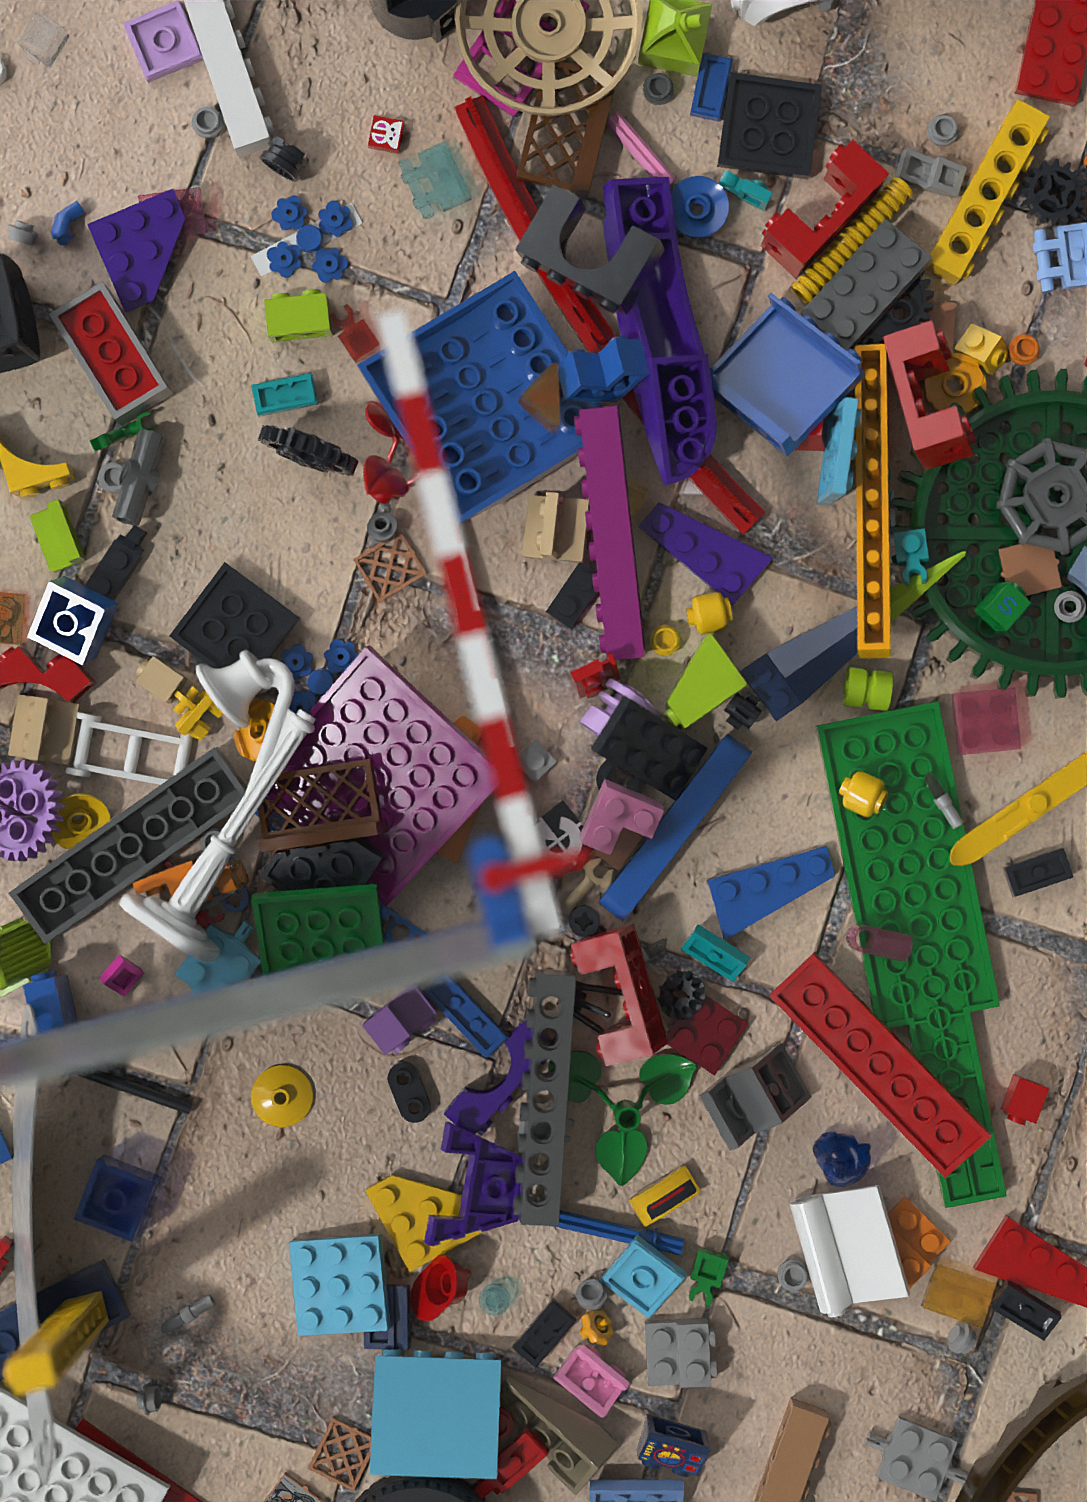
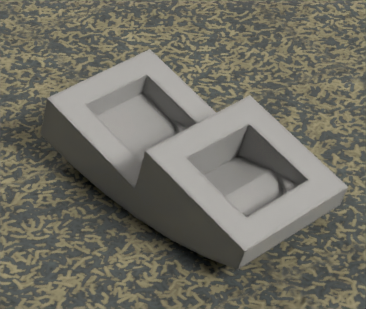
(930, 174)

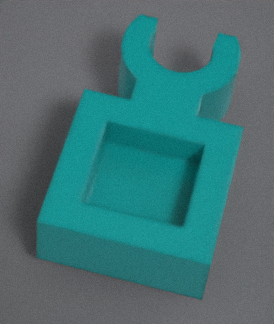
(751, 192)
(911, 551)

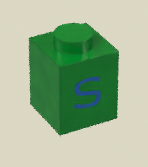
(1003, 605)

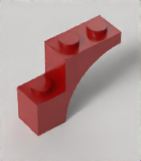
(63, 676)

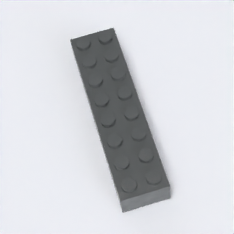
(130, 845)

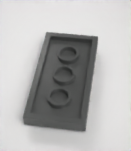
(868, 285)

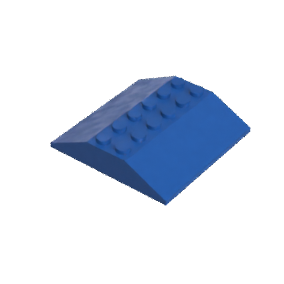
(473, 375)

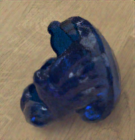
(850, 1162)

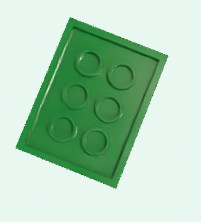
(315, 925)

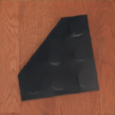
(323, 865)

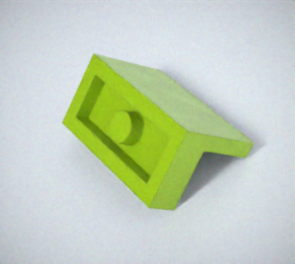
(57, 536)

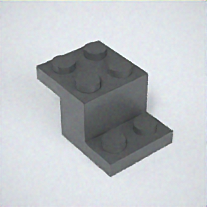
(755, 1096)

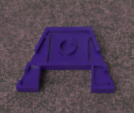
(486, 1191)

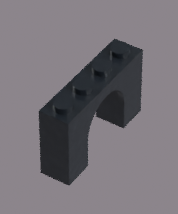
(612, 284)

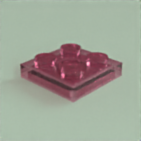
(986, 721)

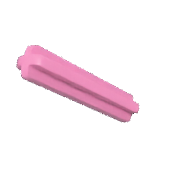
(638, 147)

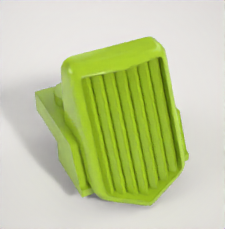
(21, 955)

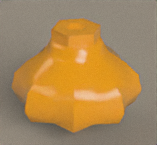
(596, 1327)

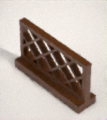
(590, 146)
(330, 830)

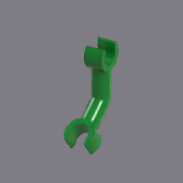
(121, 433)

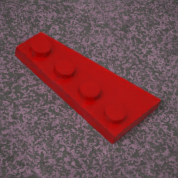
(1033, 1263)

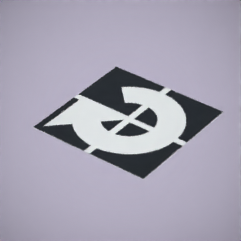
(559, 832)

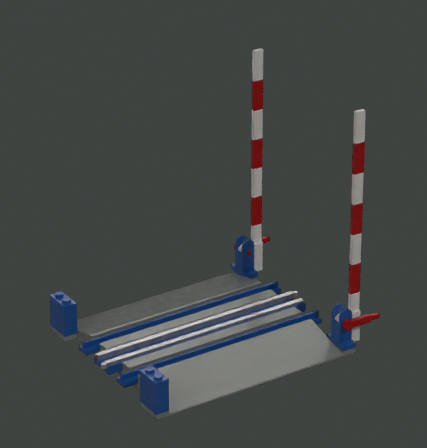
(509, 885)

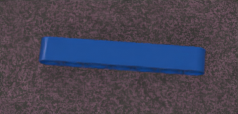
(675, 827)

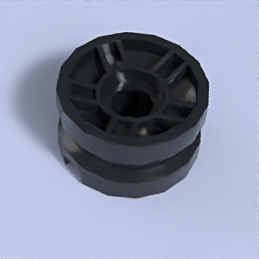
(284, 159)

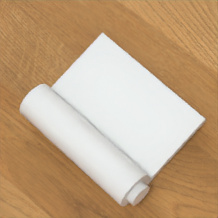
(849, 1248)

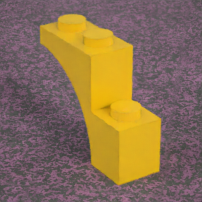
(28, 478)

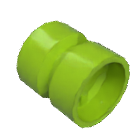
(869, 689)

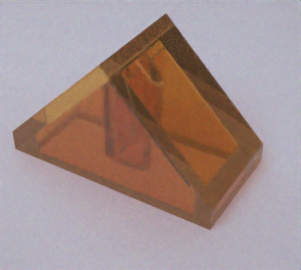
(542, 399)

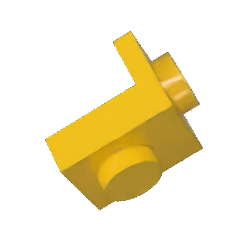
(983, 347)

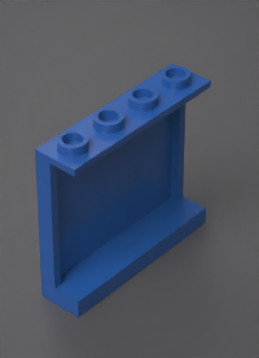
(784, 375)

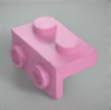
(591, 1379)

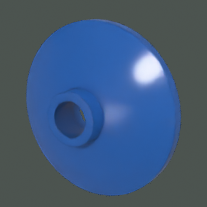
(707, 195)

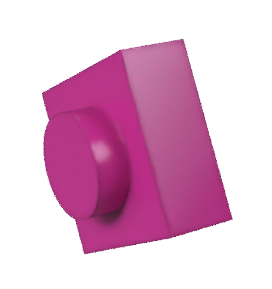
(121, 975)

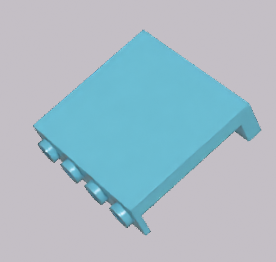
(435, 1415)

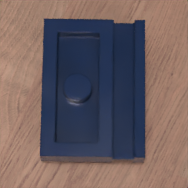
(400, 1332)

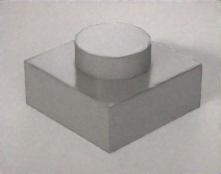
(535, 760)

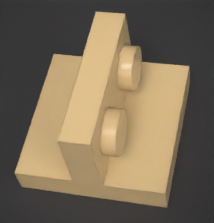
(555, 528)
(44, 729)

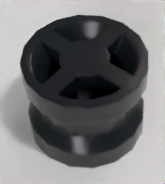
(584, 915)

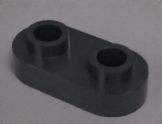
(409, 1092)

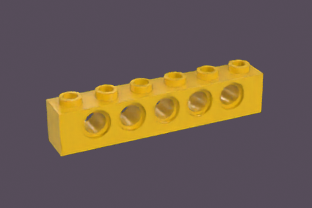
(1020, 121)

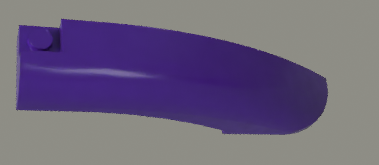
(678, 392)

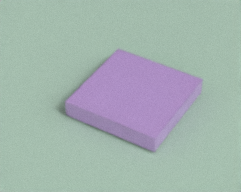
(163, 41)

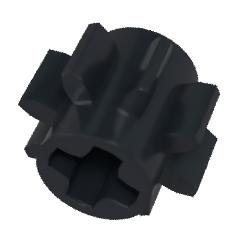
(743, 710)

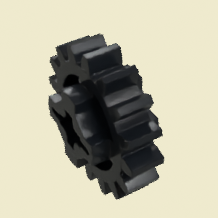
(1051, 182)

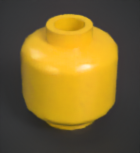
(709, 613)
(863, 794)

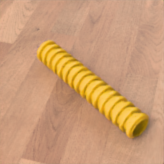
(850, 241)

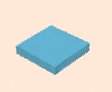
(643, 1276)

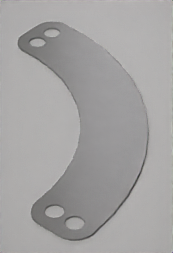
(22, 1161)

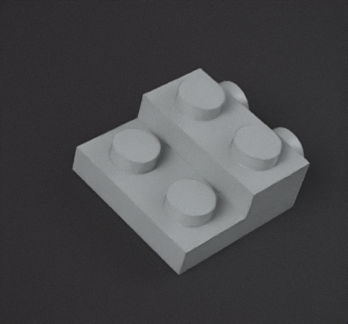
(680, 1352)

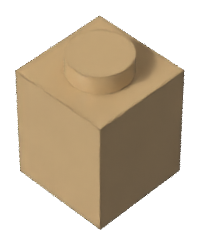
(160, 679)

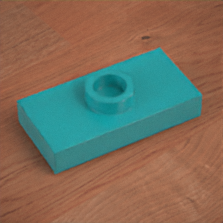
(284, 394)

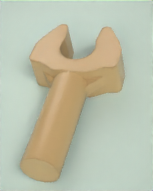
(588, 883)

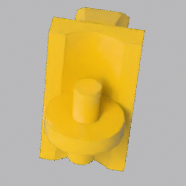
(190, 720)

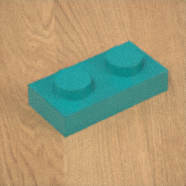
(715, 953)

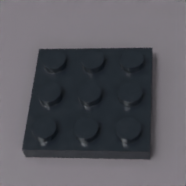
(769, 125)
(233, 618)

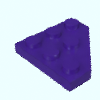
(139, 246)

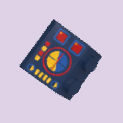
(673, 1446)

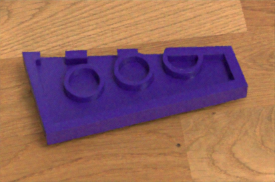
(709, 554)

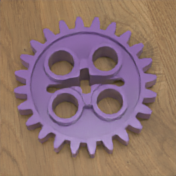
(31, 793)

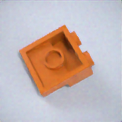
(916, 1239)

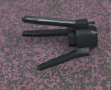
(579, 1003)

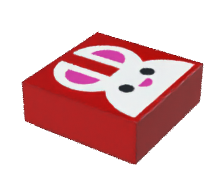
(386, 134)

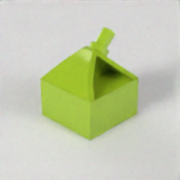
(675, 35)

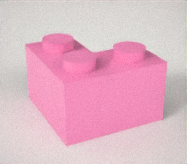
(619, 808)

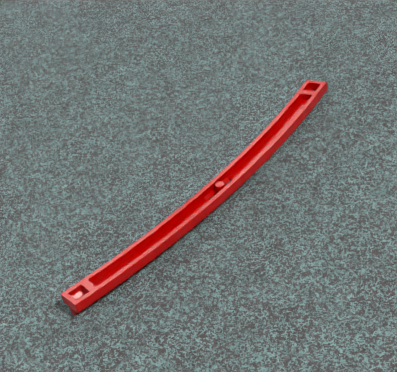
(519, 211)

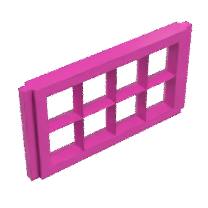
(465, 77)

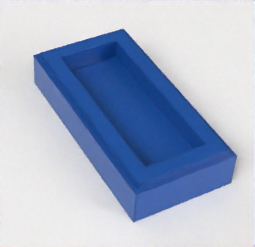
(711, 87)

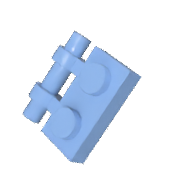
(1072, 255)

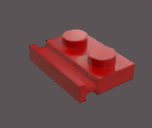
(593, 676)

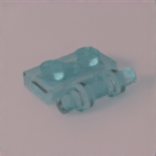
(443, 176)

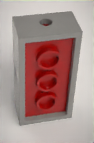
(111, 353)

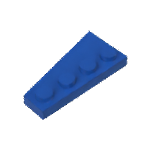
(759, 890)

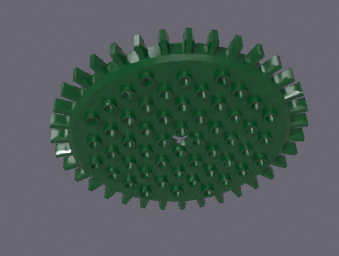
(950, 602)

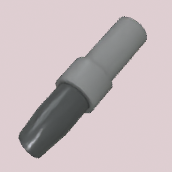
(188, 1314)

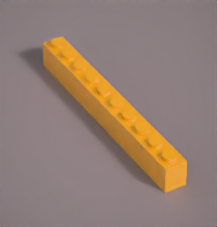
(873, 506)

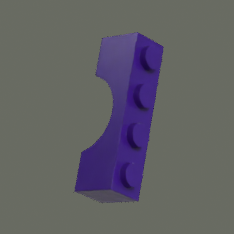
(474, 1107)

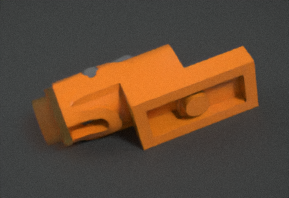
(230, 880)

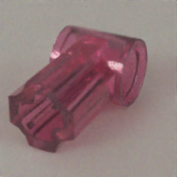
(881, 942)

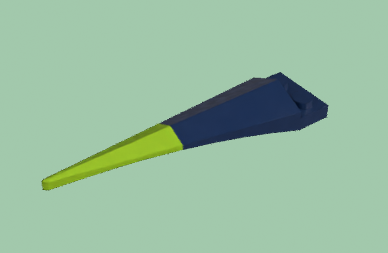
(802, 665)

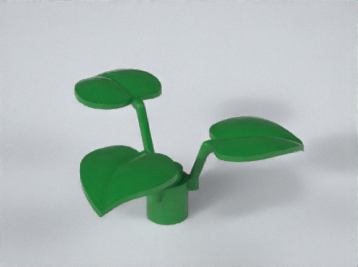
(624, 1151)

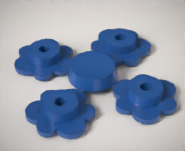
(309, 239)
(320, 679)

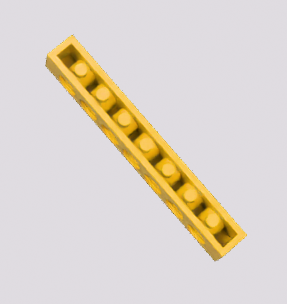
(56, 1344)

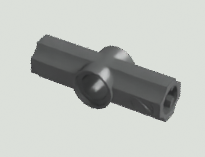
(139, 477)

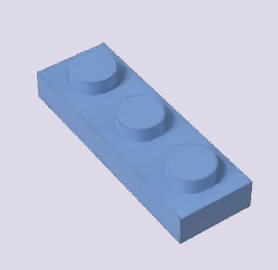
(636, 1490)

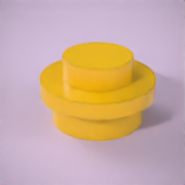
(664, 640)

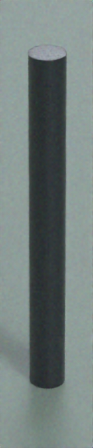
(135, 1089)

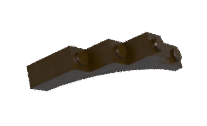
(1025, 1440)

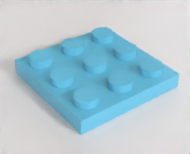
(839, 449)
(339, 1285)

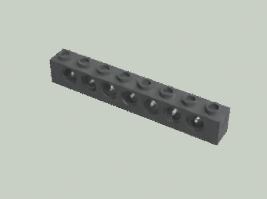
(545, 1208)

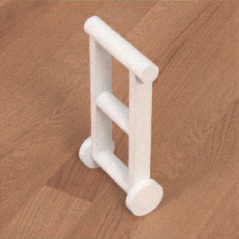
(92, 721)

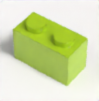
(298, 316)

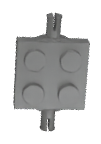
(916, 1458)

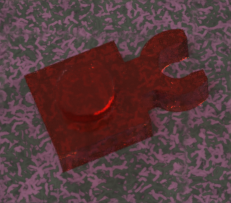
(357, 337)

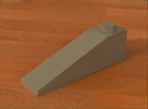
(574, 1441)

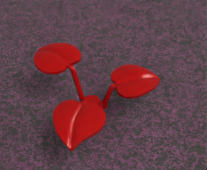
(379, 476)

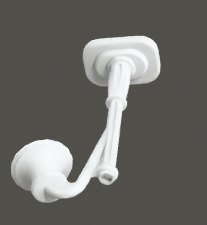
(232, 692)

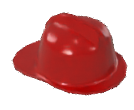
(439, 1287)

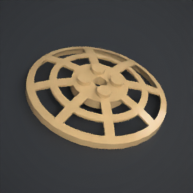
(548, 48)

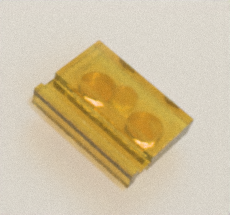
(958, 1295)

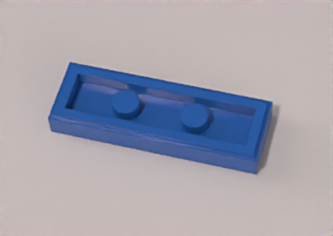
(466, 1014)

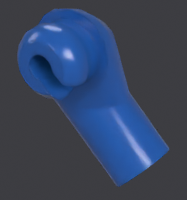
(63, 220)

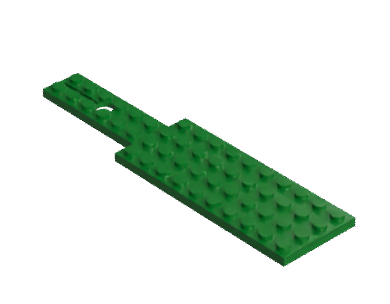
(907, 885)

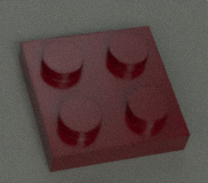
(707, 1035)

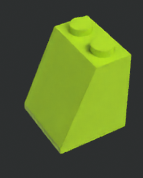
(703, 684)

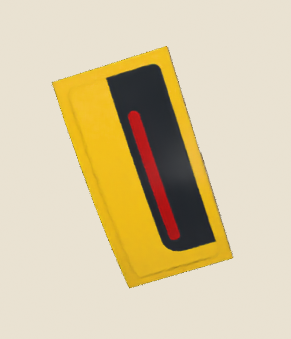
(664, 1196)

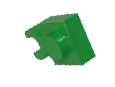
(708, 1271)

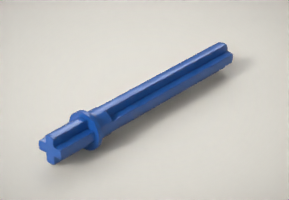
(619, 1232)

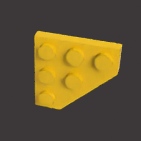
(405, 1213)

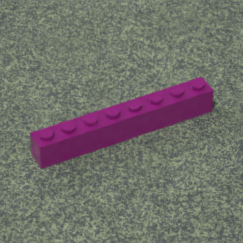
(612, 532)

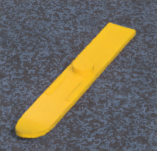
(1021, 812)

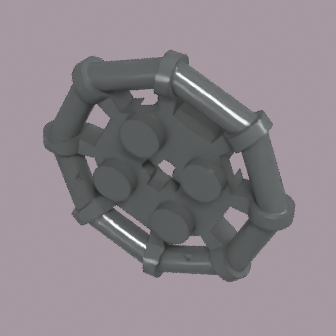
(1036, 495)

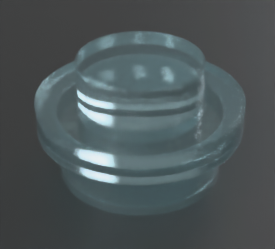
(494, 1299)

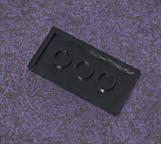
(649, 748)

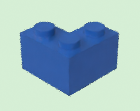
(605, 374)

